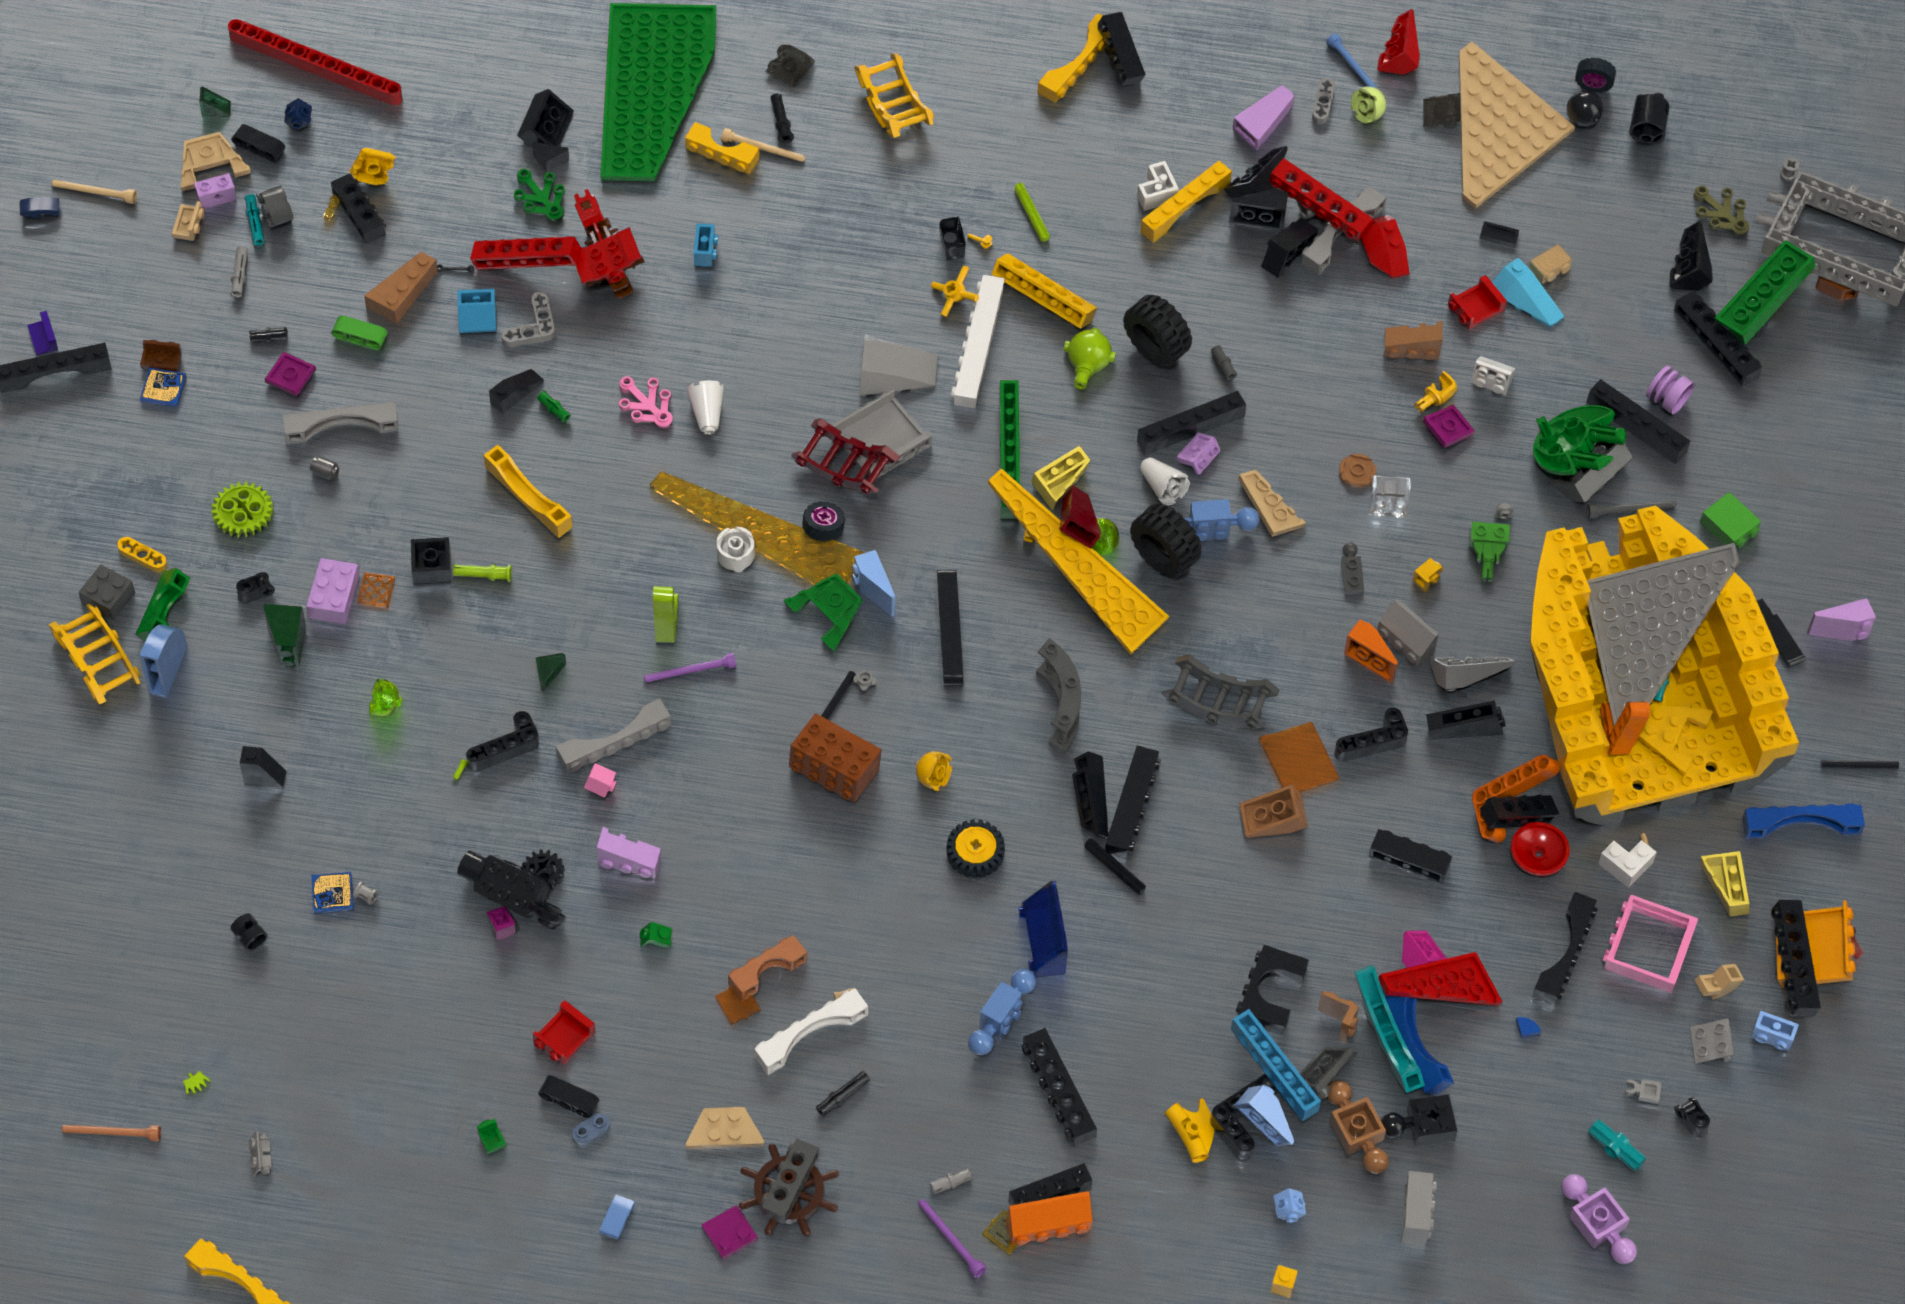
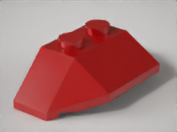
(1386, 247)

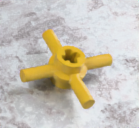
(954, 291)

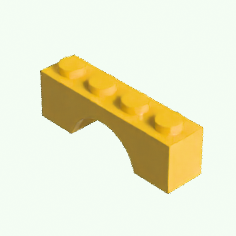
(741, 157)

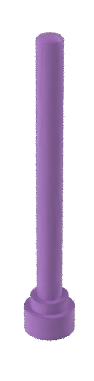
(726, 661)
(976, 1267)

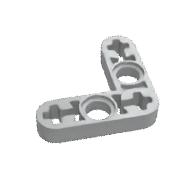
(537, 329)

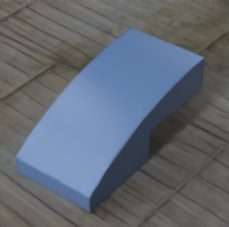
(616, 1217)

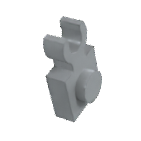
(1647, 1090)

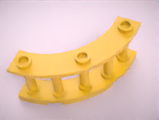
(879, 108)
(77, 654)

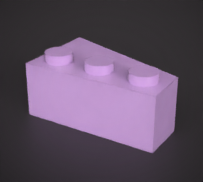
(627, 856)

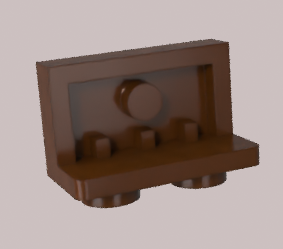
(161, 355)

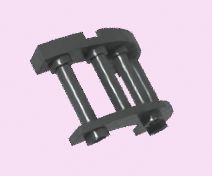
(1063, 679)
(1226, 684)

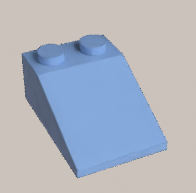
(873, 581)
(1265, 1112)

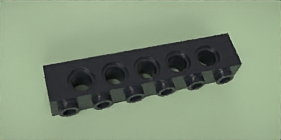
(1687, 309)
(1792, 911)
(1041, 1042)

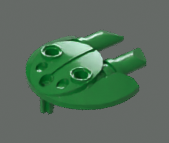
(1568, 437)

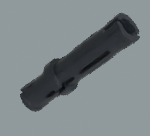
(835, 1098)

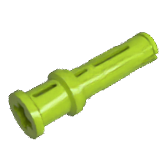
(492, 572)

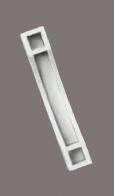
(844, 1010)

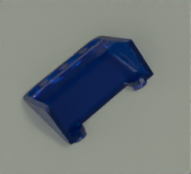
(1045, 931)

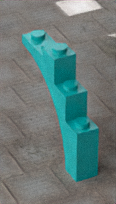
(1386, 1030)

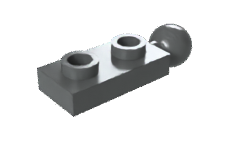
(1352, 570)

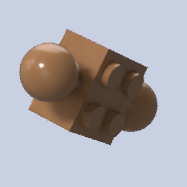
(1357, 1126)

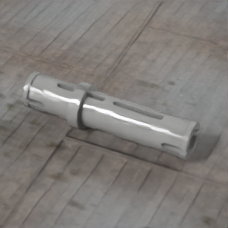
(238, 277)

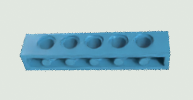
(1275, 1065)

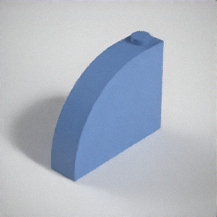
(162, 658)

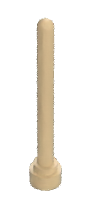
(730, 136)
(128, 195)

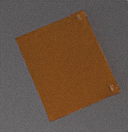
(1299, 757)

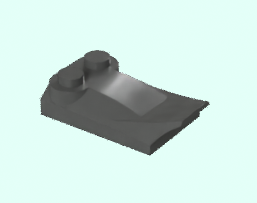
(1324, 1068)

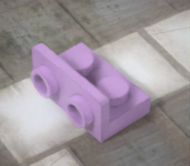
(1199, 452)

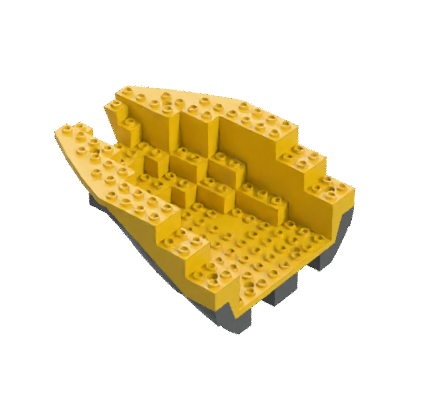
(1721, 670)

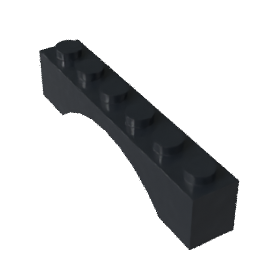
(85, 359)
(1551, 980)

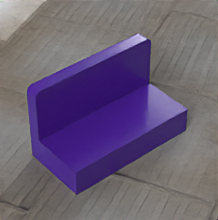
(43, 335)

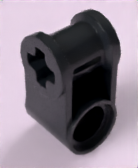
(255, 587)
(1692, 1113)

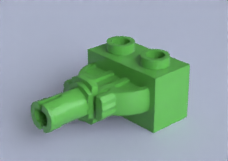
(1490, 542)

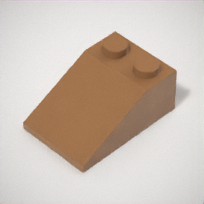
(1274, 813)

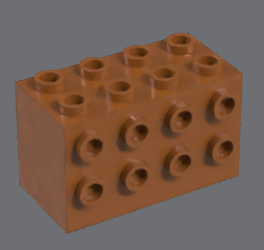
(834, 758)

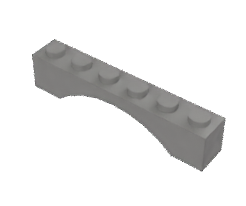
(1318, 255)
(302, 426)
(578, 753)

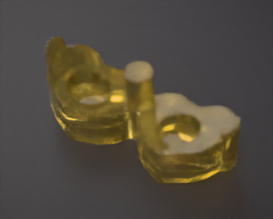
(332, 205)

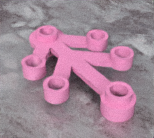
(646, 404)

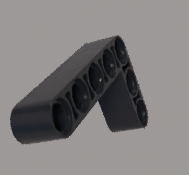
(1231, 1121)

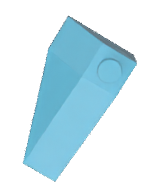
(1525, 292)

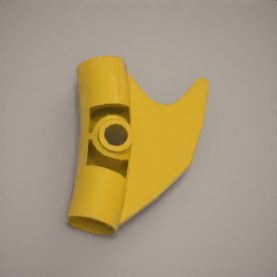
(1193, 1129)

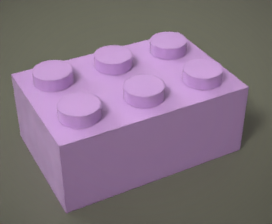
(333, 591)

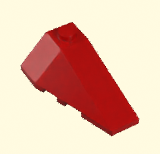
(1402, 49)

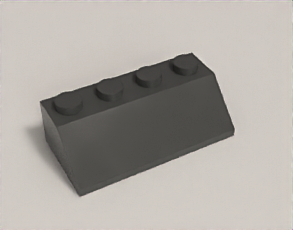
(1587, 481)

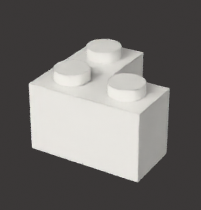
(1159, 188)
(1627, 865)

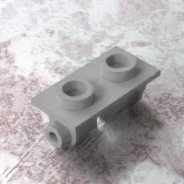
(258, 1145)

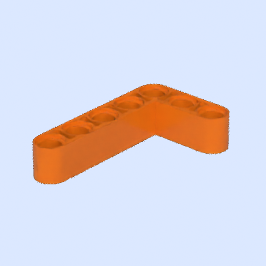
(1627, 728)
(1512, 784)

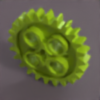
(228, 518)

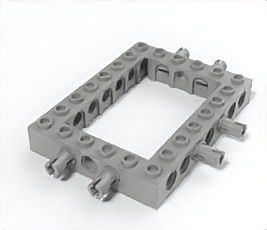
(1852, 207)

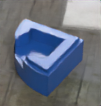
(1527, 1027)

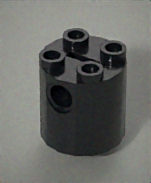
(1649, 118)

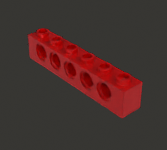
(1317, 191)
(525, 253)

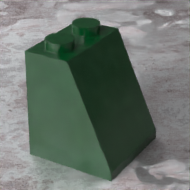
(287, 631)

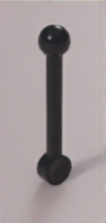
(440, 268)

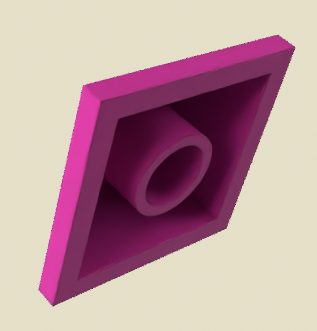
(1420, 949)

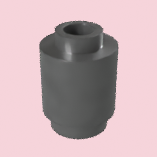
(324, 468)

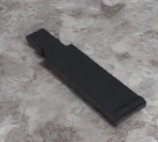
(1783, 640)

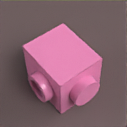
(600, 780)

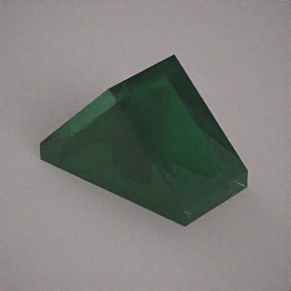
(213, 104)
(549, 667)

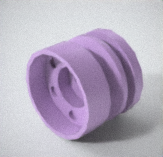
(1670, 390)

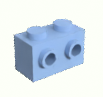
(1774, 1031)

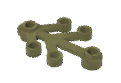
(1722, 212)

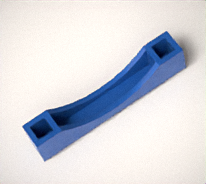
(1843, 819)
(1434, 1074)

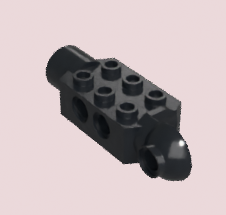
(510, 886)

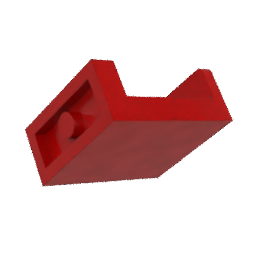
(1477, 303)
(564, 1033)

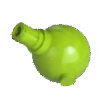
(1089, 354)

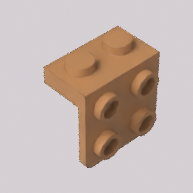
(1341, 1010)

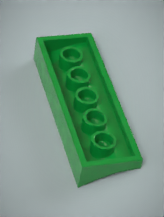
(1766, 291)

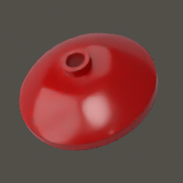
(1543, 840)

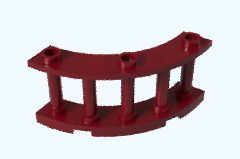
(874, 453)

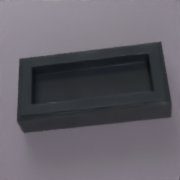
(1499, 234)

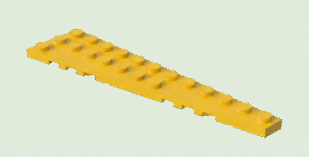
(1110, 595)

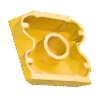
(372, 166)

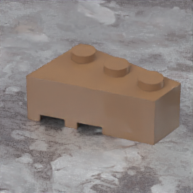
(1413, 343)

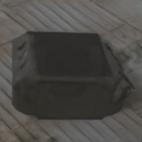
(789, 65)
(1442, 110)

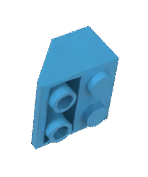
(476, 310)

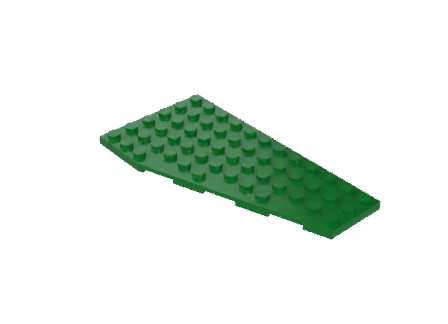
(651, 79)

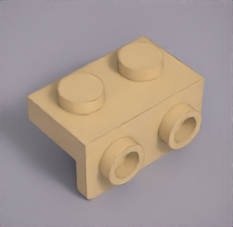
(188, 221)

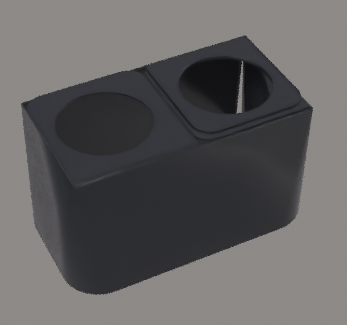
(950, 225)

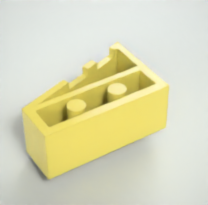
(1060, 475)
(1728, 880)

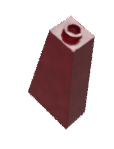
(1079, 518)

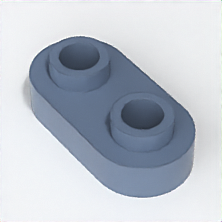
(592, 1130)

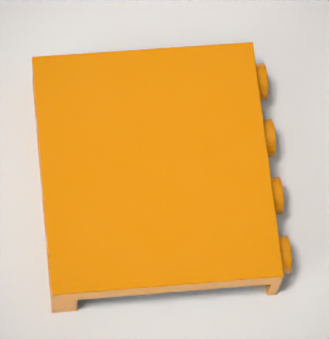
(1830, 944)

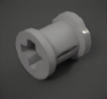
(1790, 167)
(365, 893)

